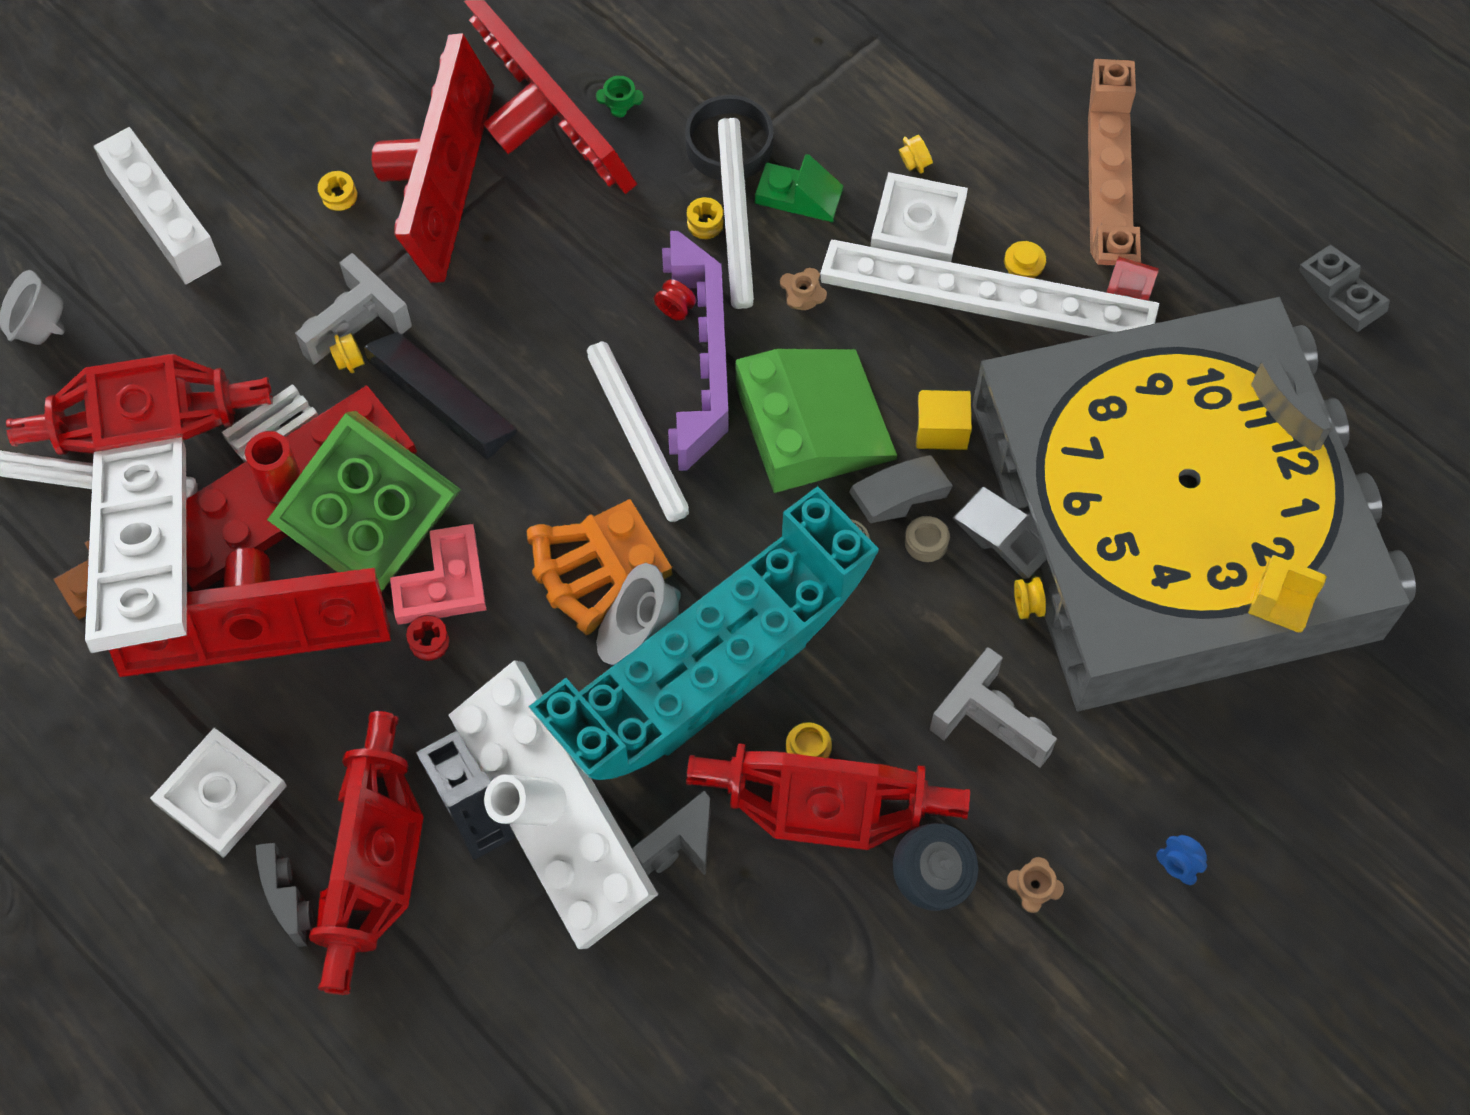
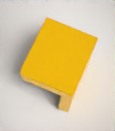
(944, 420)
(1287, 593)

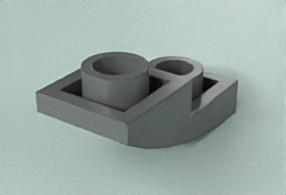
(1339, 286)
(1297, 414)
(895, 489)
(286, 903)

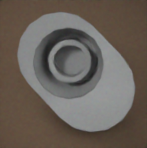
(31, 310)
(637, 613)

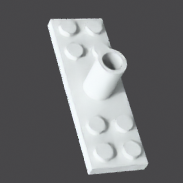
(137, 546)
(551, 808)

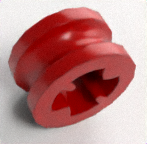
(675, 299)
(417, 631)

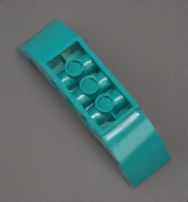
(714, 647)

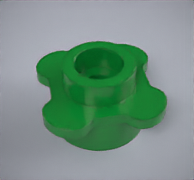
(619, 87)

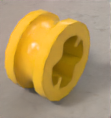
(332, 180)
(696, 210)
(1030, 598)

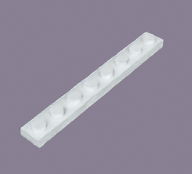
(983, 291)

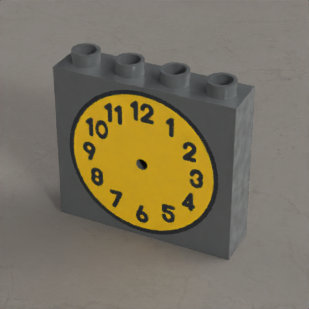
(1173, 492)

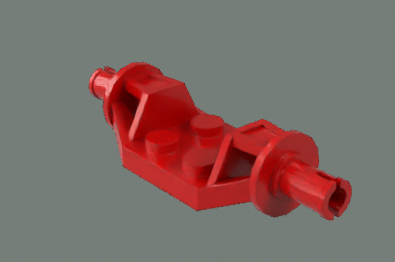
(138, 405)
(827, 797)
(371, 856)

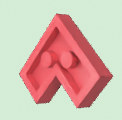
(452, 586)

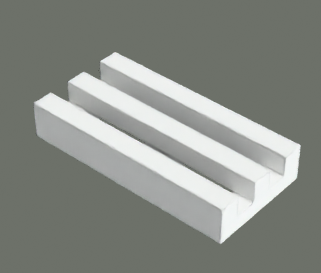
(270, 418)

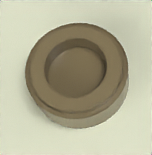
(927, 539)

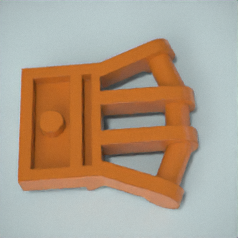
(614, 538)

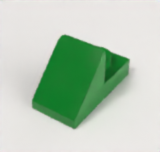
(803, 191)

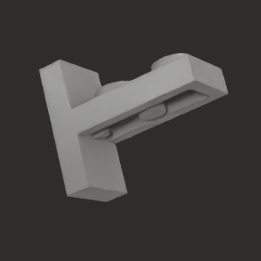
(352, 311)
(993, 712)

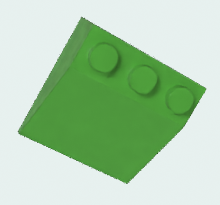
(811, 414)
(363, 501)

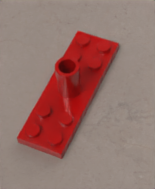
(541, 102)
(439, 161)
(237, 505)
(266, 618)

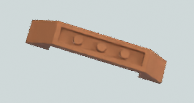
(1111, 163)

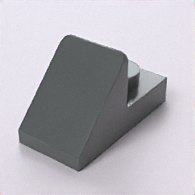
(683, 831)

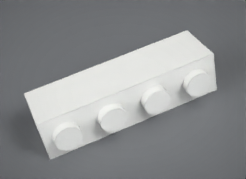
(157, 205)

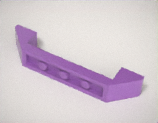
(701, 429)

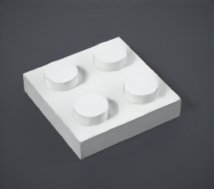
(919, 217)
(218, 792)

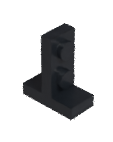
(463, 793)

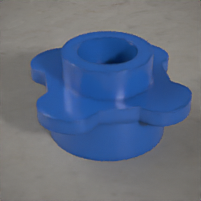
(1183, 858)

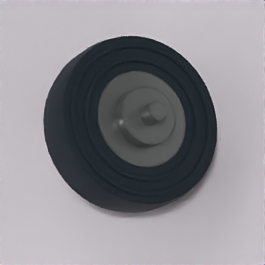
(935, 867)

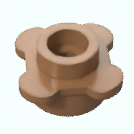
(799, 298)
(1038, 871)

